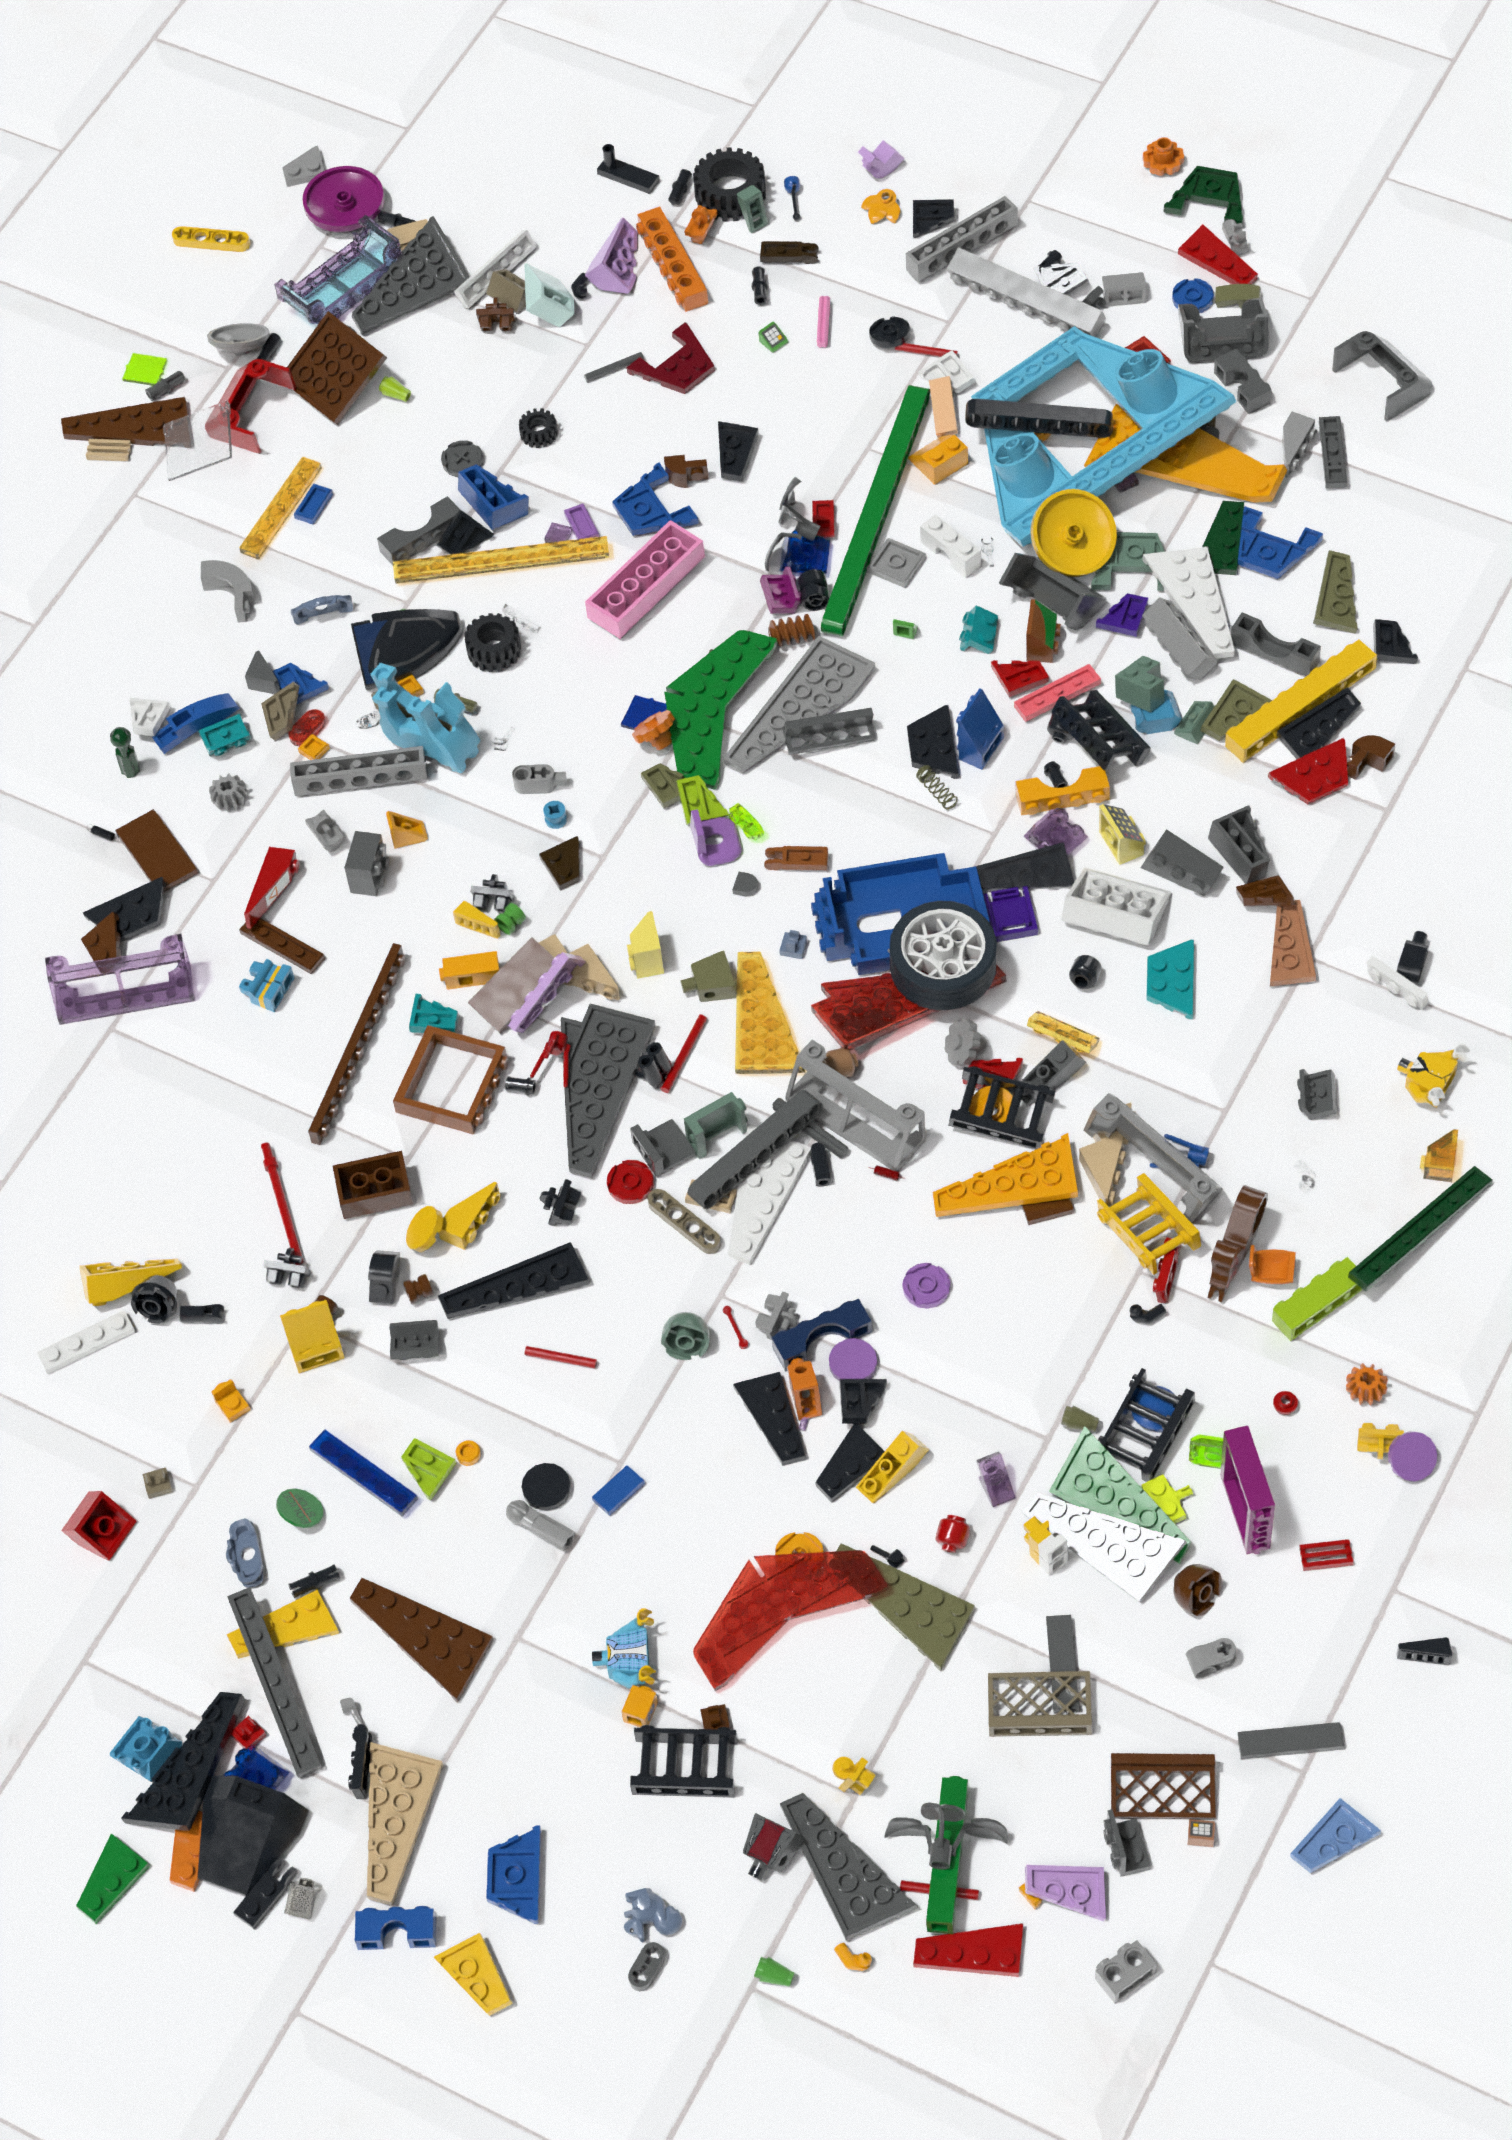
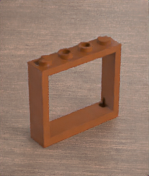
(466, 1123)

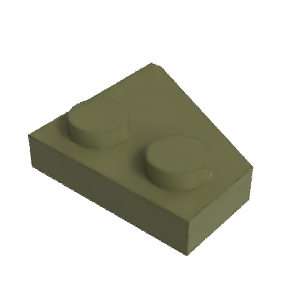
(662, 784)

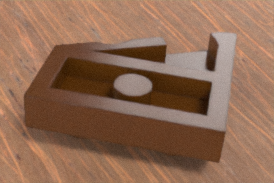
(103, 939)

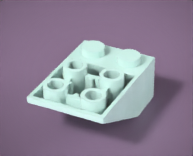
(547, 296)

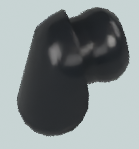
(1144, 1316)

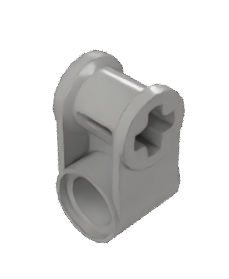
(1207, 1658)

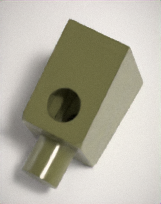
(711, 979)

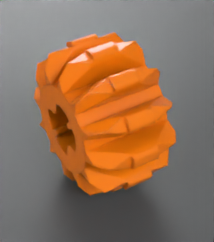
(1367, 1392)

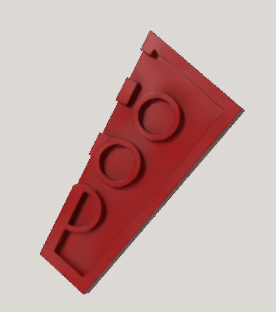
(1216, 257)

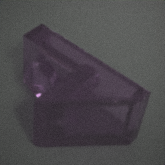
(995, 1479)

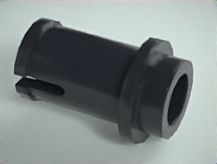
(1053, 257)
(1053, 771)
(520, 1085)

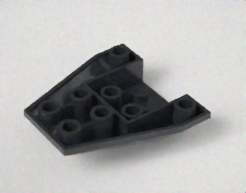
(244, 1831)

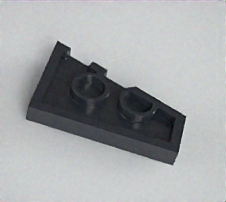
(849, 1463)

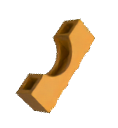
(1037, 797)

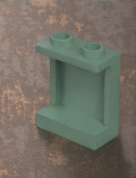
(713, 1120)

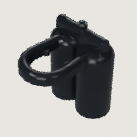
(654, 1065)

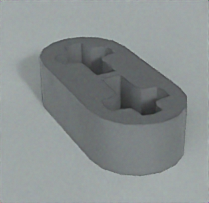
(651, 1969)

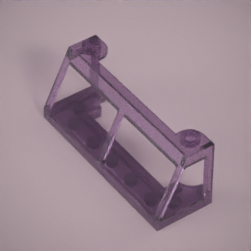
(73, 1008)

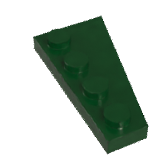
(1224, 538)

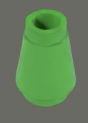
(773, 1972)

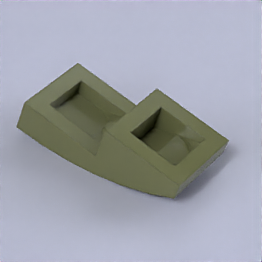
(1236, 293)

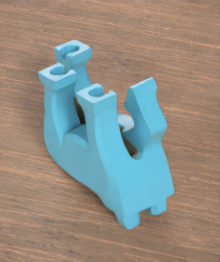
(414, 723)

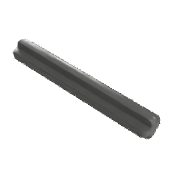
(819, 1134)

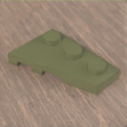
(1232, 709)

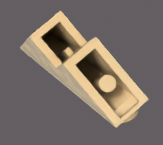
(591, 976)
(1102, 1161)

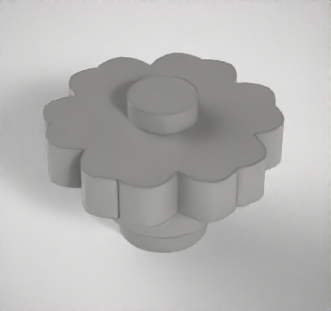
(964, 1042)

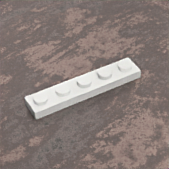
(505, 258)

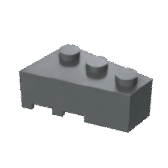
(1240, 844)
(1182, 864)

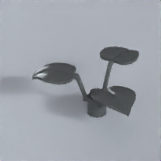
(804, 526)
(940, 1849)

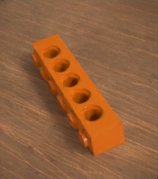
(672, 259)

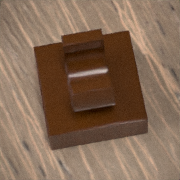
(714, 1717)

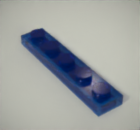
(363, 1472)

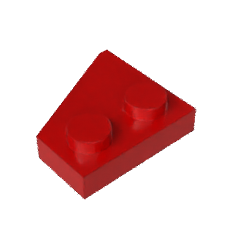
(1019, 675)

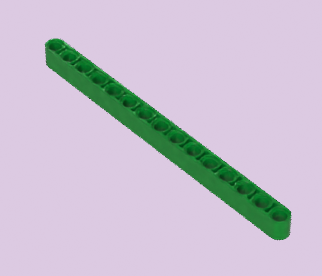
(875, 511)

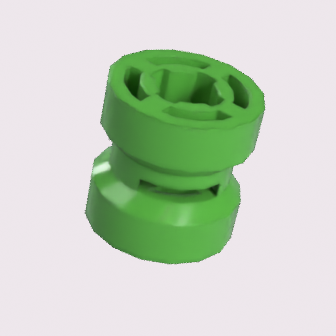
(510, 918)

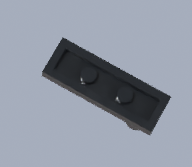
(626, 173)

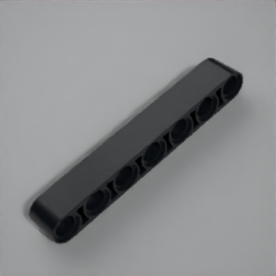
(1039, 418)

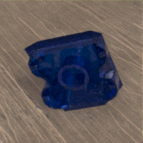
(805, 554)
(258, 1768)

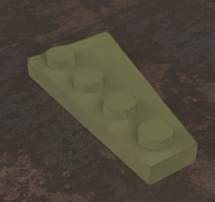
(1335, 599)

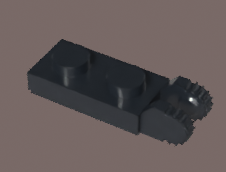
(360, 1761)
(264, 1894)

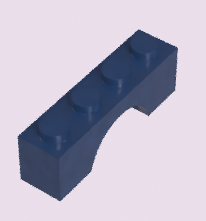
(847, 1321)

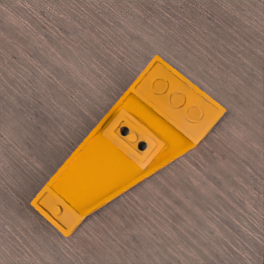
(1200, 463)

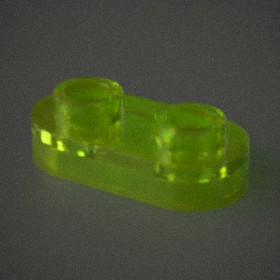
(746, 822)

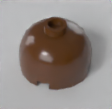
(1196, 1588)

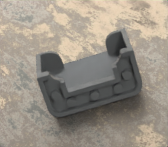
(1213, 337)

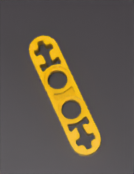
(186, 237)

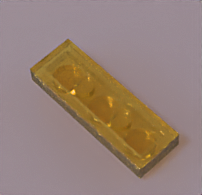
(1059, 1030)

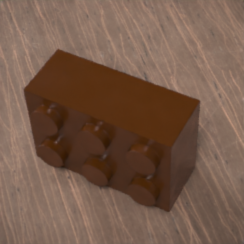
(372, 1184)

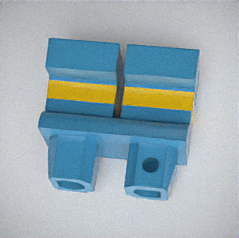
(268, 985)

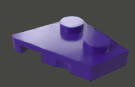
(1125, 616)

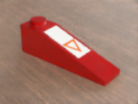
(272, 880)

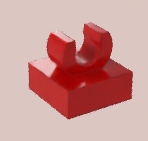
(248, 1733)

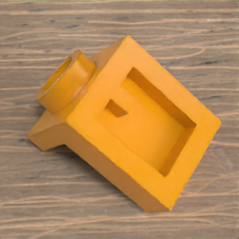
(230, 1400)

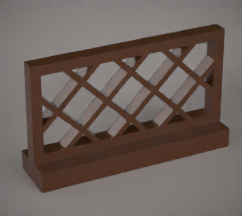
(1168, 1764)

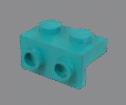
(978, 629)
(224, 735)

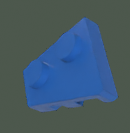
(307, 683)

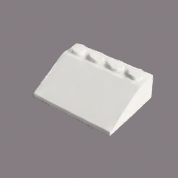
(1115, 906)

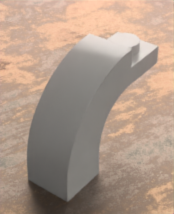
(229, 578)

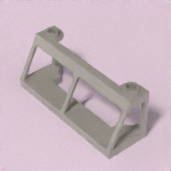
(1115, 1115)
(905, 1118)

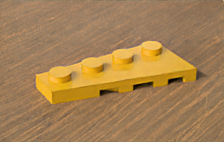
(297, 1621)

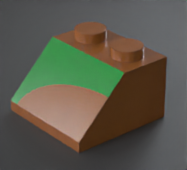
(1041, 633)

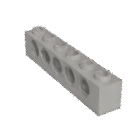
(966, 234)
(358, 771)

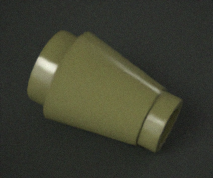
(1077, 1418)

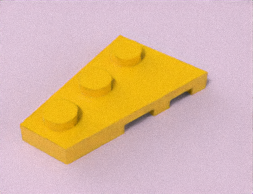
(476, 1973)

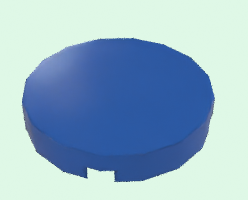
(1193, 292)

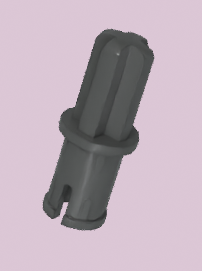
(164, 385)

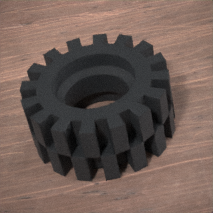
(538, 418)

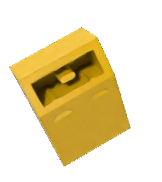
(312, 1336)

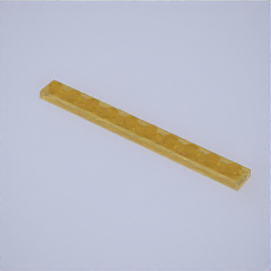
(500, 559)

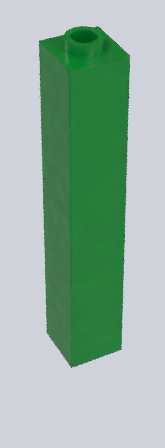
(945, 1882)

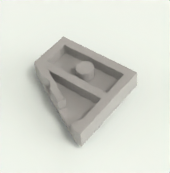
(303, 167)

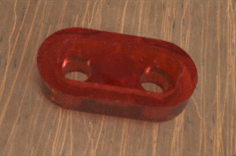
(307, 726)

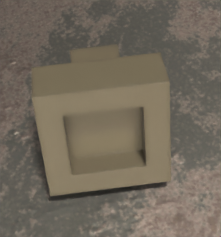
(157, 1483)

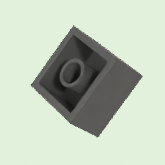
(366, 863)

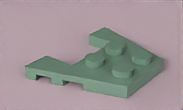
(1128, 557)

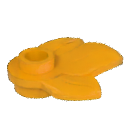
(880, 208)

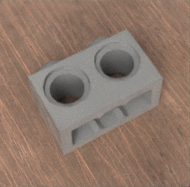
(1130, 1975)

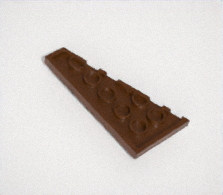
(137, 423)
(431, 1639)

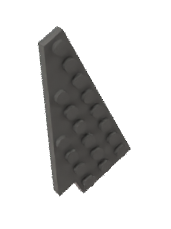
(599, 1076)

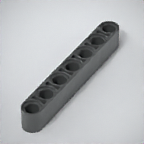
(755, 1149)

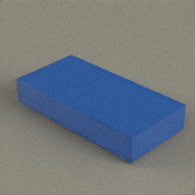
(313, 504)
(618, 1490)

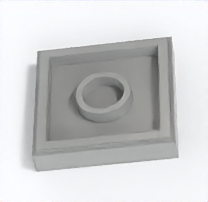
(896, 562)

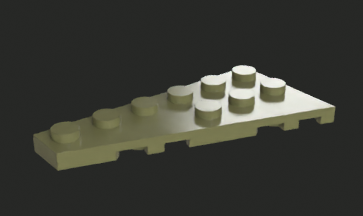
(920, 1612)

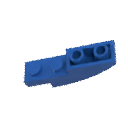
(193, 718)

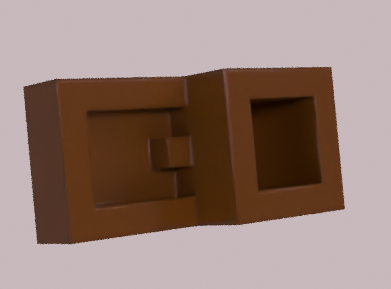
(681, 471)

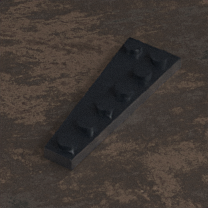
(531, 1278)

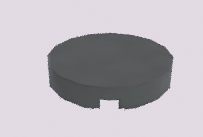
(460, 456)

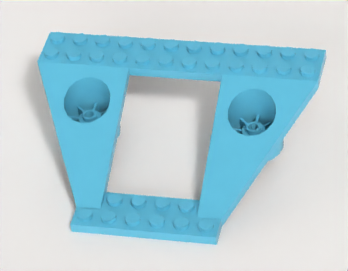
(1154, 394)

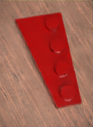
(975, 1951)

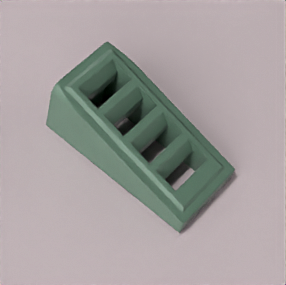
(746, 198)

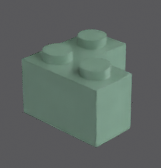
(1141, 684)

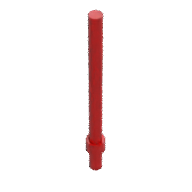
(271, 1165)

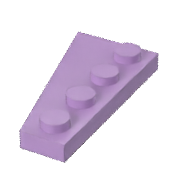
(545, 991)

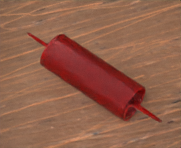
(885, 1172)

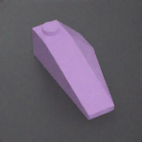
(615, 260)

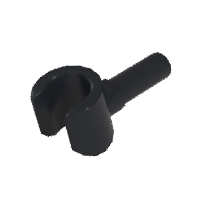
(894, 1559)

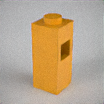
(469, 969)

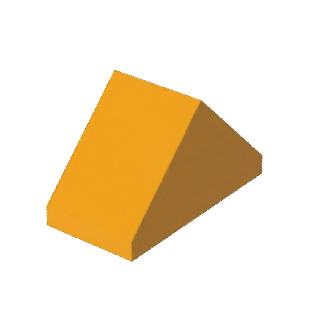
(405, 830)

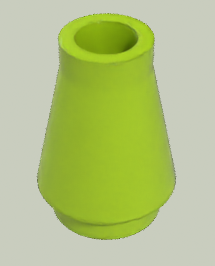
(392, 388)

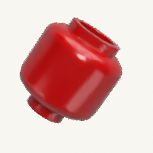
(952, 1533)

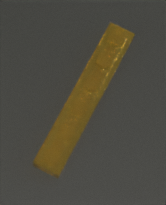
(280, 508)

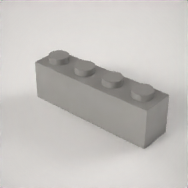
(1179, 639)

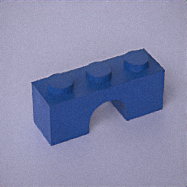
(374, 1925)

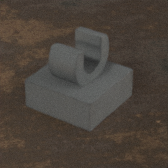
(1093, 298)

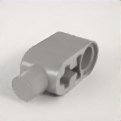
(537, 779)

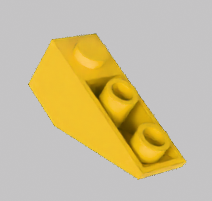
(465, 1218)
(892, 1466)

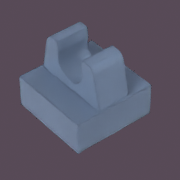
(793, 944)

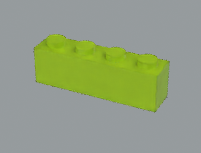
(1315, 1300)

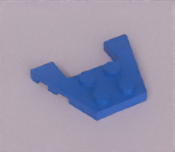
(643, 510)
(1268, 552)

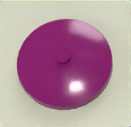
(342, 197)

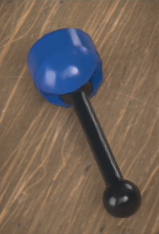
(792, 185)

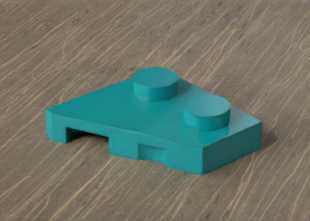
(431, 1014)

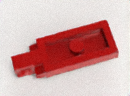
(1167, 1268)

